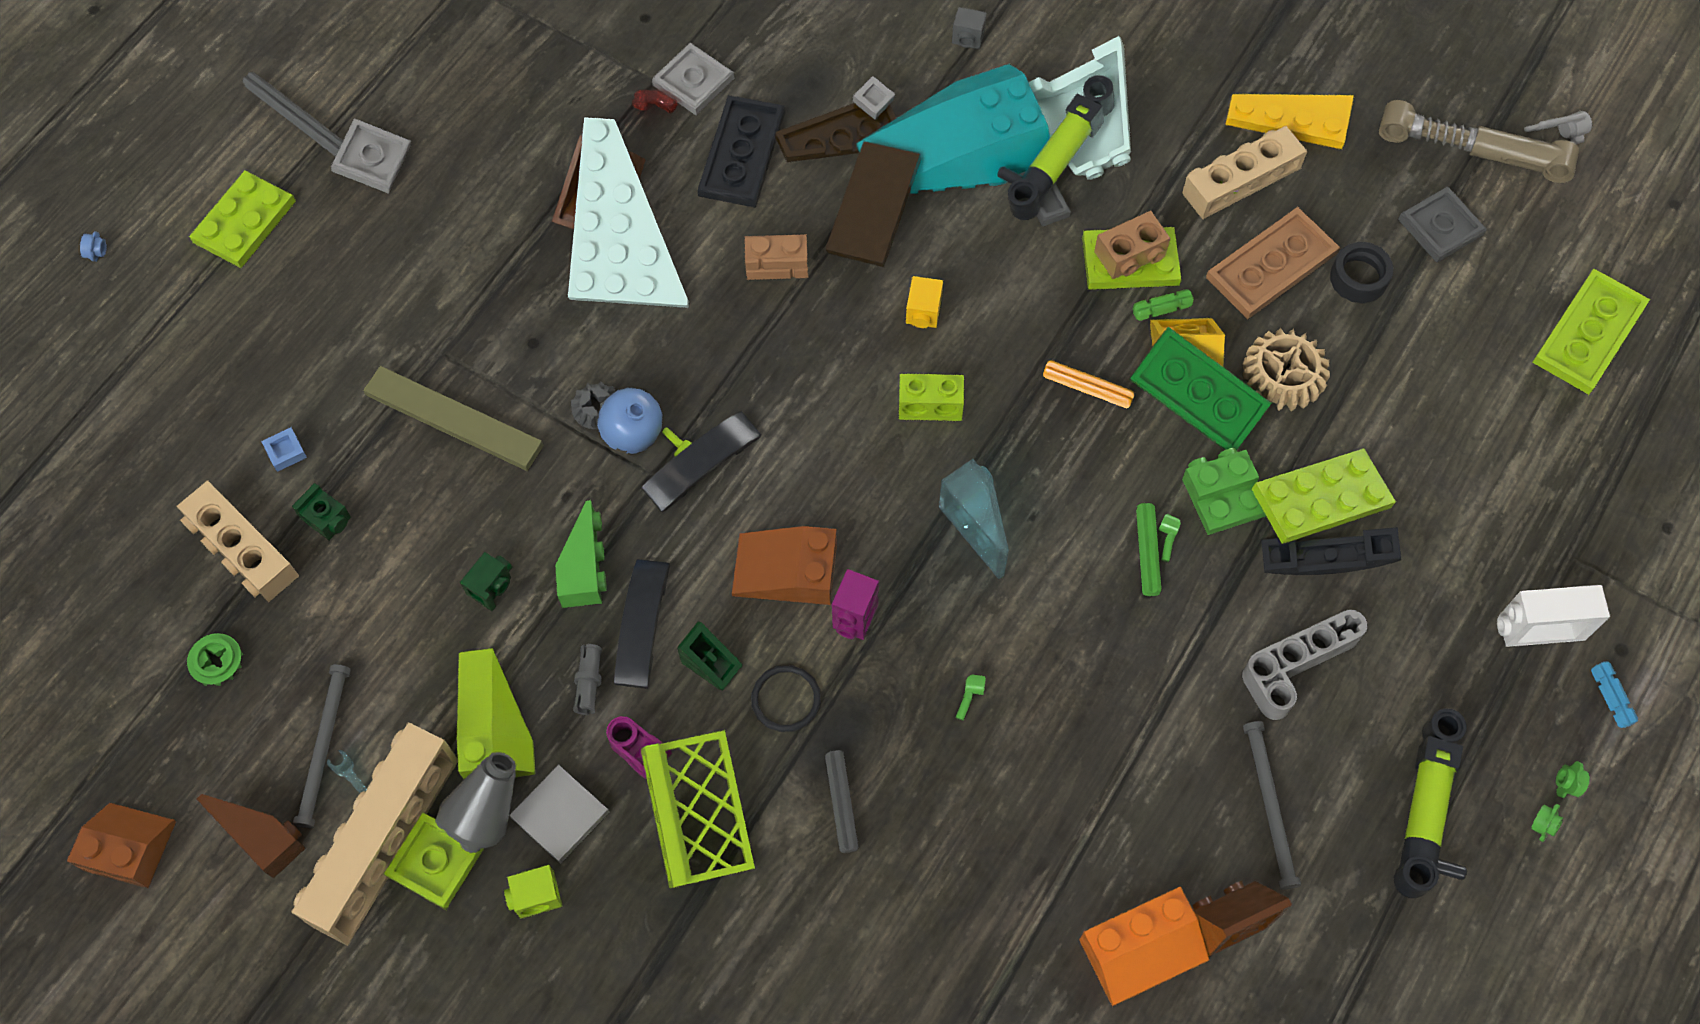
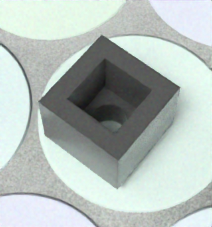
(969, 28)

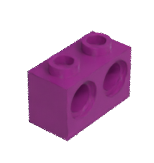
(855, 605)

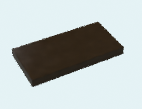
(873, 203)

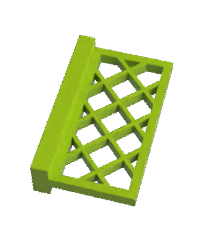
(667, 816)

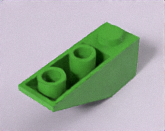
(578, 565)

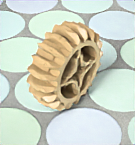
(1300, 383)

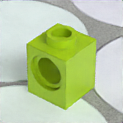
(533, 892)

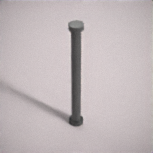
(321, 747)
(1270, 799)

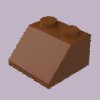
(122, 844)

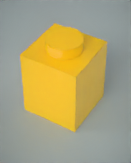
(924, 302)

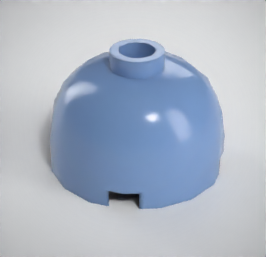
(630, 420)

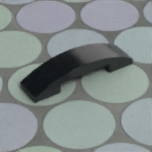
(700, 459)
(1332, 555)
(640, 623)

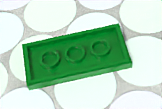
(1199, 390)

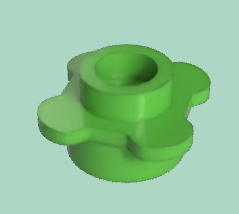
(1572, 780)
(1547, 821)

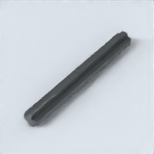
(293, 113)

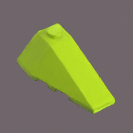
(489, 716)

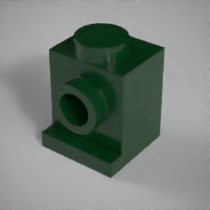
(321, 512)
(487, 579)

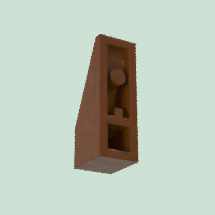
(257, 833)

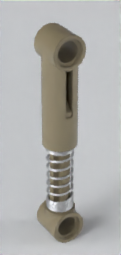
(1553, 159)

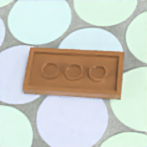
(1272, 262)

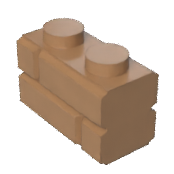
(776, 257)

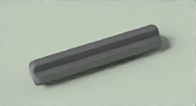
(841, 801)

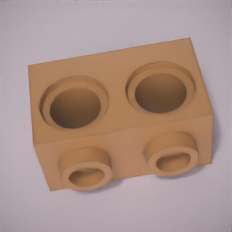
(1129, 240)

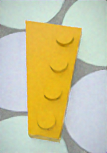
(1309, 117)

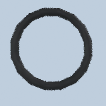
(785, 728)

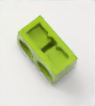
(931, 397)

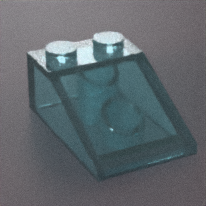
(973, 508)

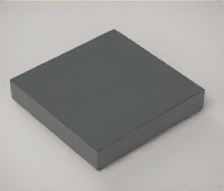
(1442, 224)

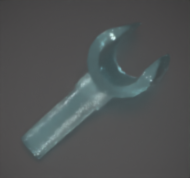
(345, 770)

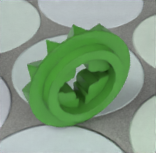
(199, 660)

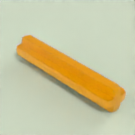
(1088, 384)

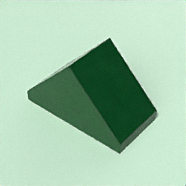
(708, 657)

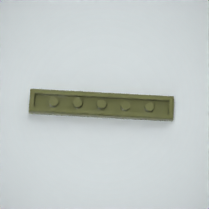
(453, 418)

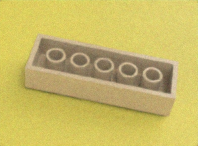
(382, 818)

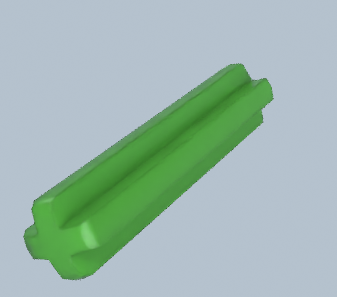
(1148, 549)

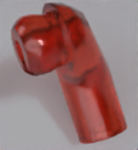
(655, 97)

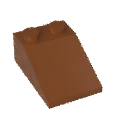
(786, 564)

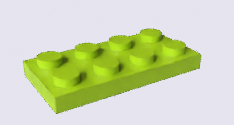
(1591, 331)
(1323, 495)

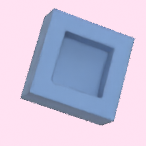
(284, 449)

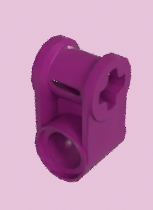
(631, 749)

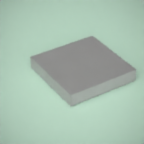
(693, 78)
(371, 155)
(559, 814)

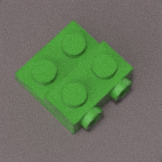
(1223, 490)

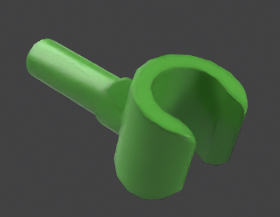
(1170, 526)
(974, 685)

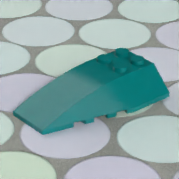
(970, 131)

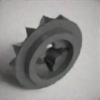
(586, 415)

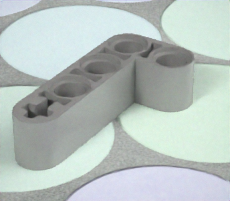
(1307, 656)

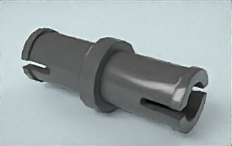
(587, 679)

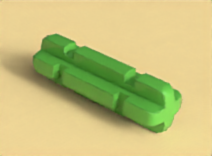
(1163, 304)

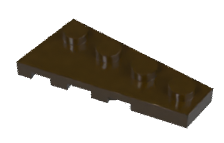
(830, 133)

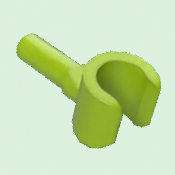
(679, 443)

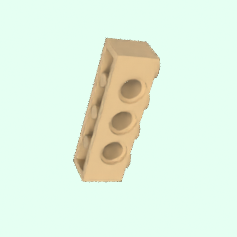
(1263, 163)
(208, 505)

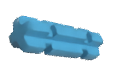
(1614, 694)

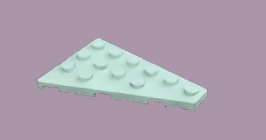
(616, 236)

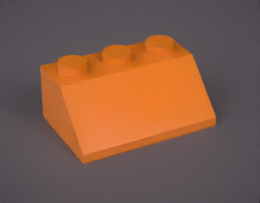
(1145, 946)

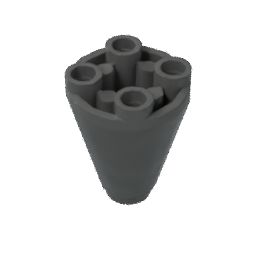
(480, 805)

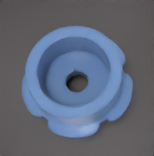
(92, 246)

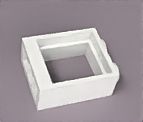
(1553, 615)

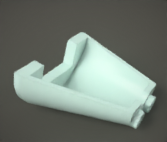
(1112, 141)

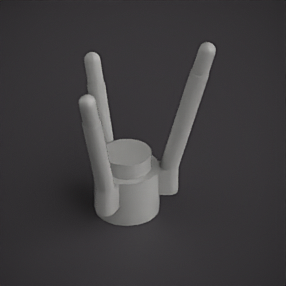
(1570, 126)

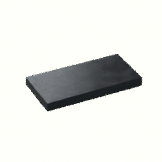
(741, 151)

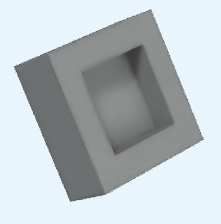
(873, 97)

